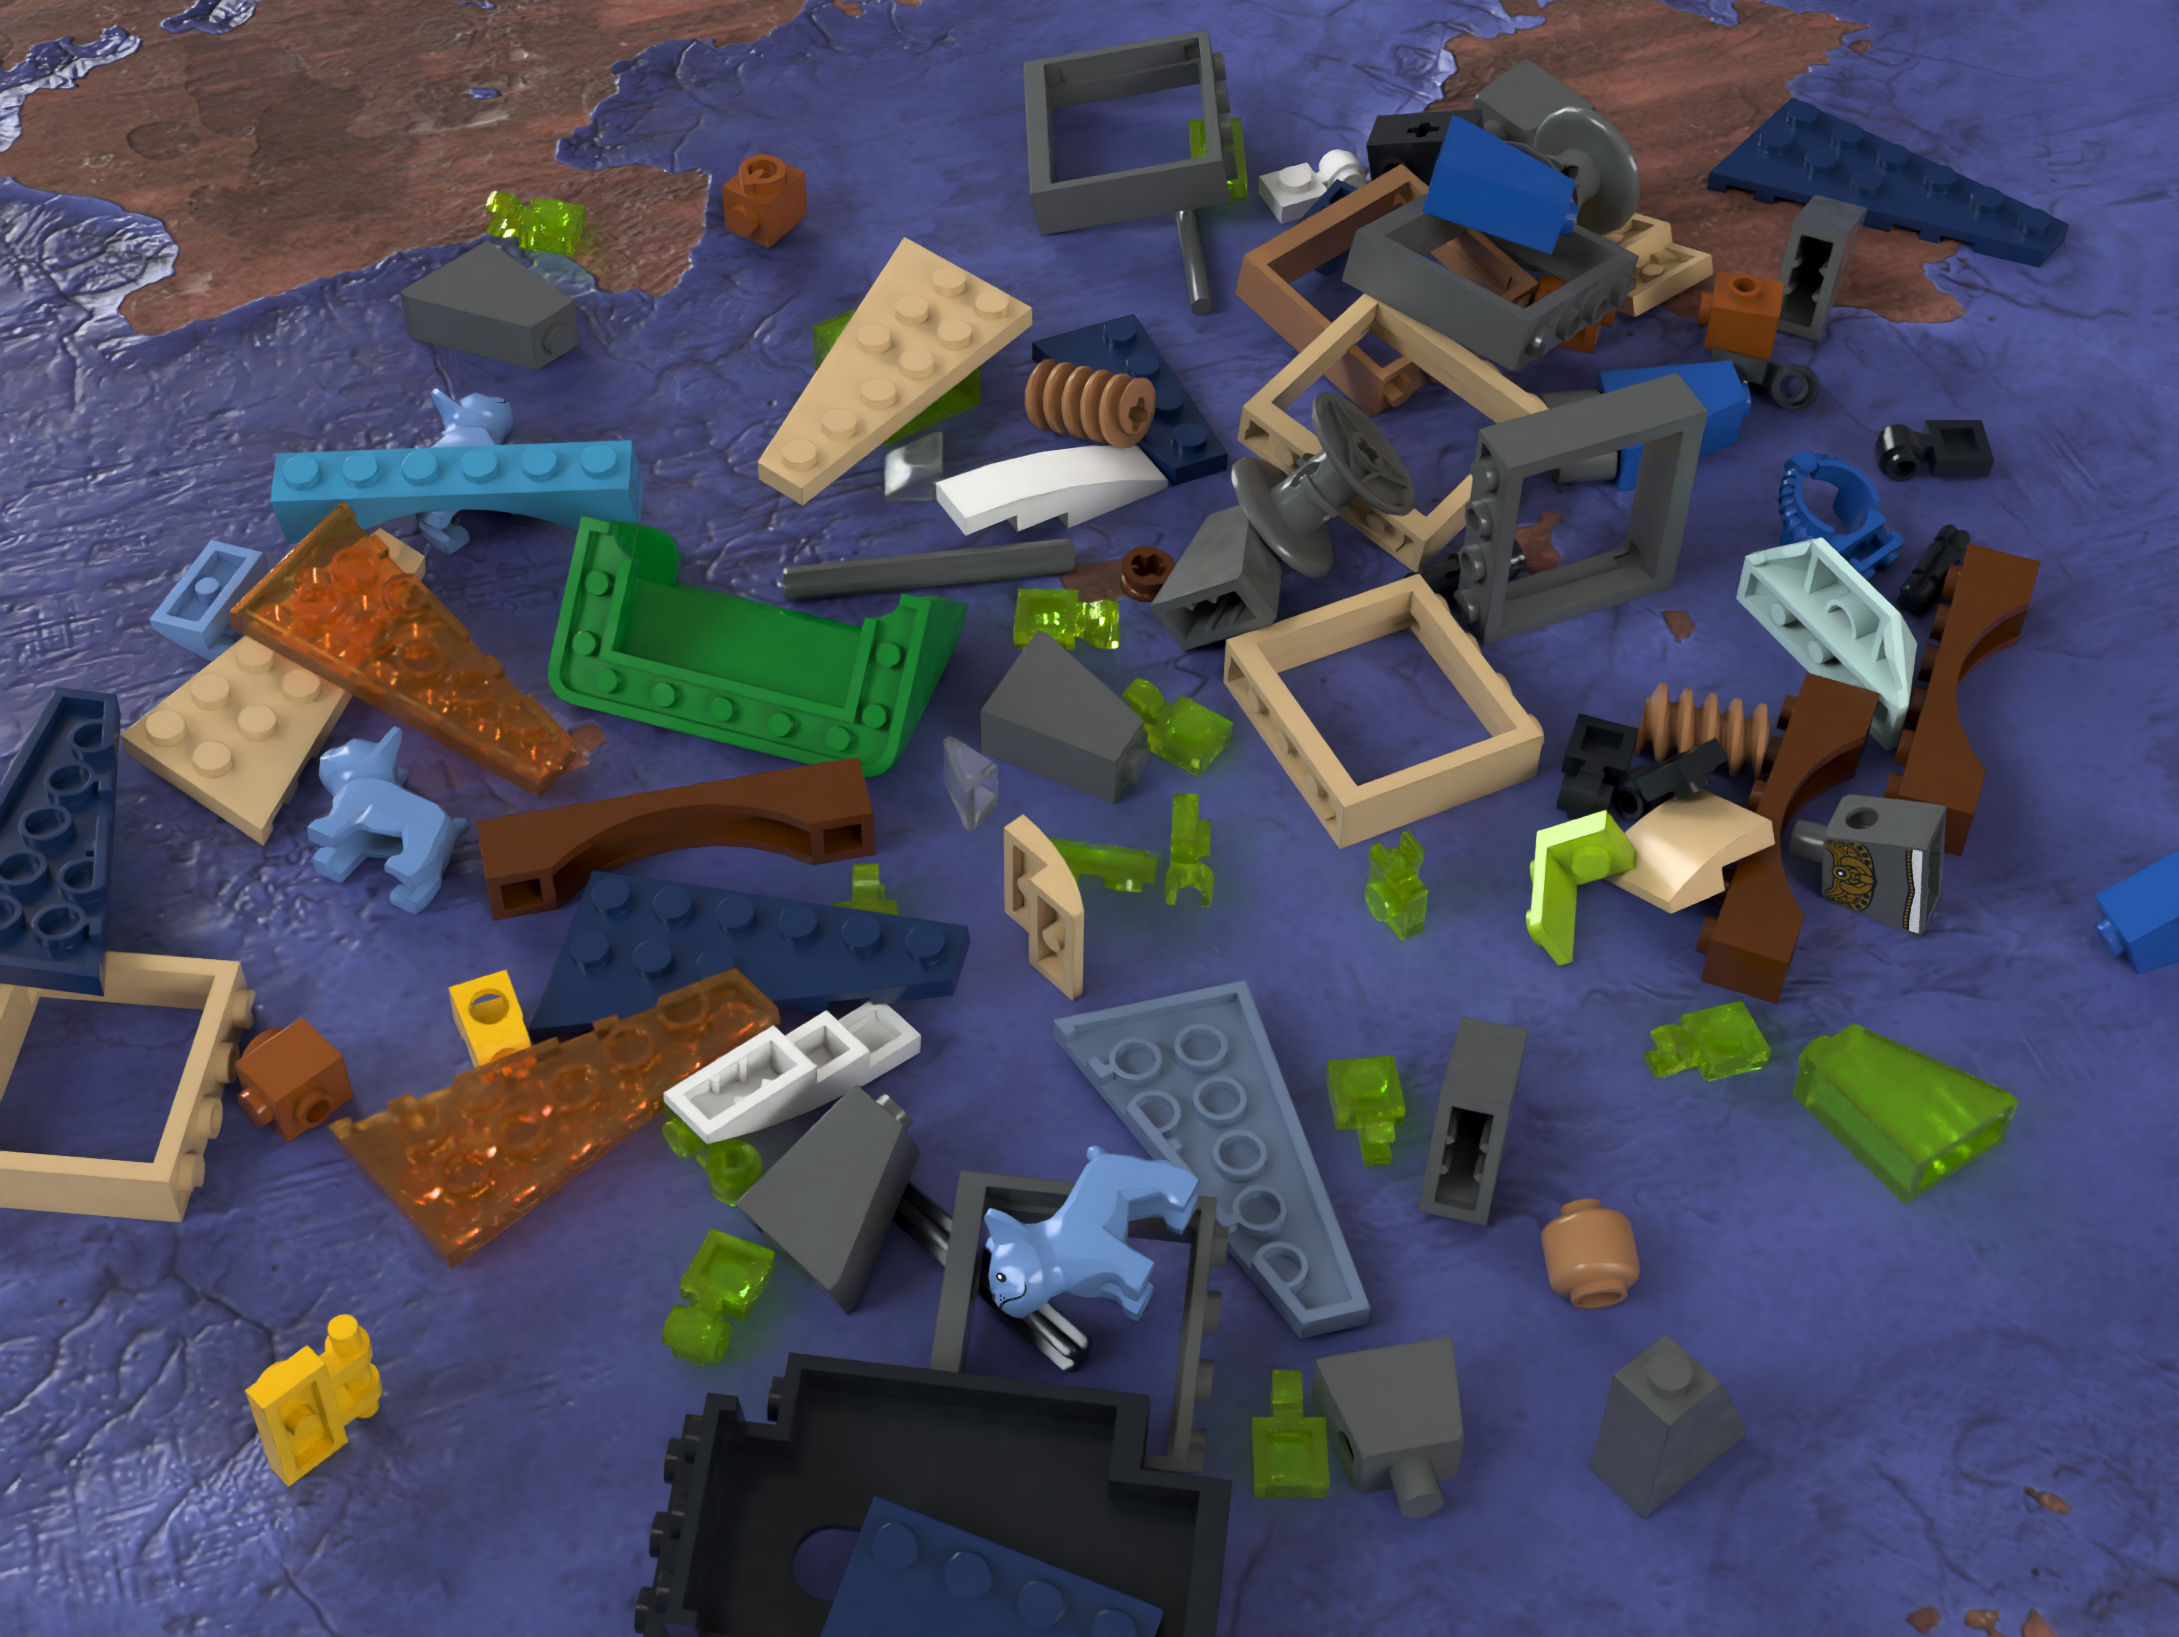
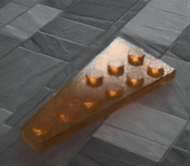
(392, 643)
(536, 1119)

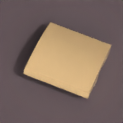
(1662, 265)
(1687, 845)
(1046, 904)

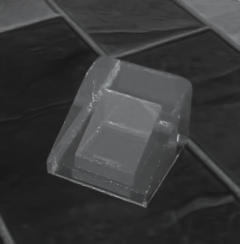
(915, 469)
(970, 782)

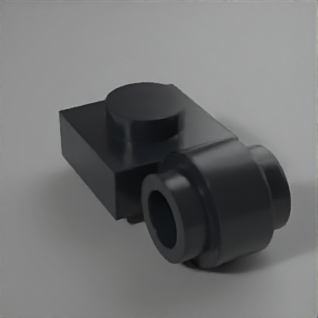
(1763, 372)
(1948, 447)
(1593, 764)
(1679, 777)

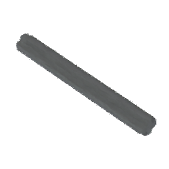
(929, 569)

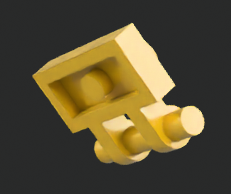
(311, 1398)

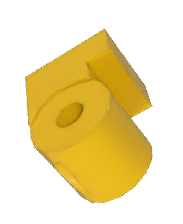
(493, 1026)

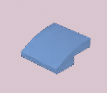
(200, 604)

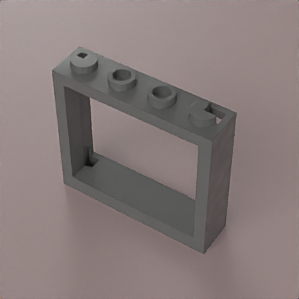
(1116, 74)
(1392, 268)
(1655, 413)
(1039, 1200)

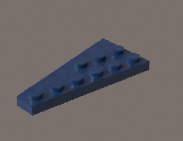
(1815, 153)
(656, 936)

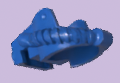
(1854, 504)

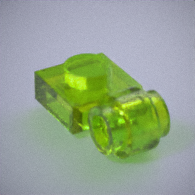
(729, 1163)
(720, 1280)

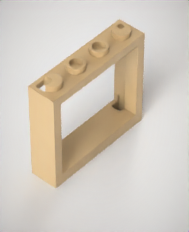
(1283, 440)
(1409, 795)
(126, 1187)

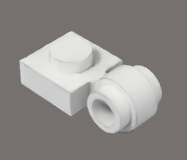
(1298, 187)

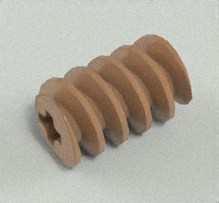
(1090, 403)
(1687, 726)

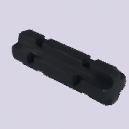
(1932, 569)

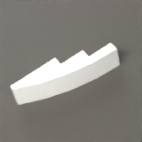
(1048, 484)
(792, 1073)

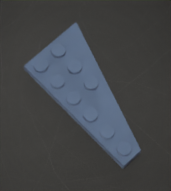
(1208, 1095)

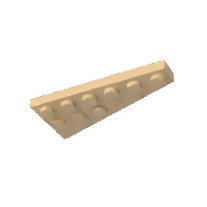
(899, 353)
(246, 726)

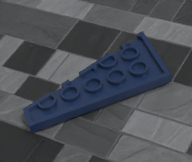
(60, 845)

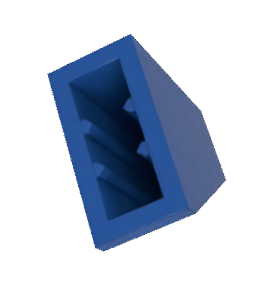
(1499, 189)
(1712, 383)
(2143, 916)

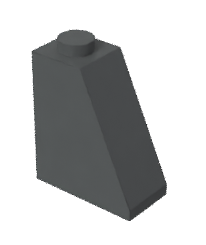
(1817, 263)
(491, 310)
(1221, 583)
(1063, 723)
(1473, 1120)
(837, 1194)
(1662, 1426)

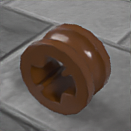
(1142, 562)

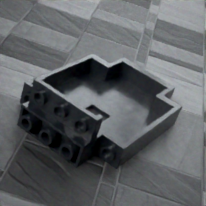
(991, 1454)

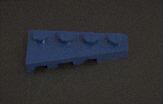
(1178, 436)
(944, 1581)

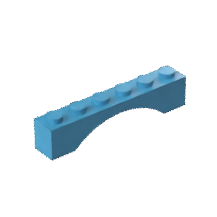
(527, 479)

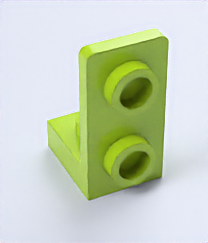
(1563, 860)

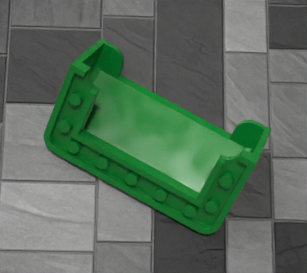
(740, 667)

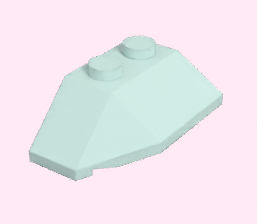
(1834, 625)

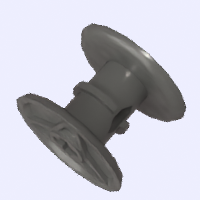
(1597, 159)
(1294, 508)

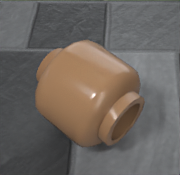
(1590, 1254)

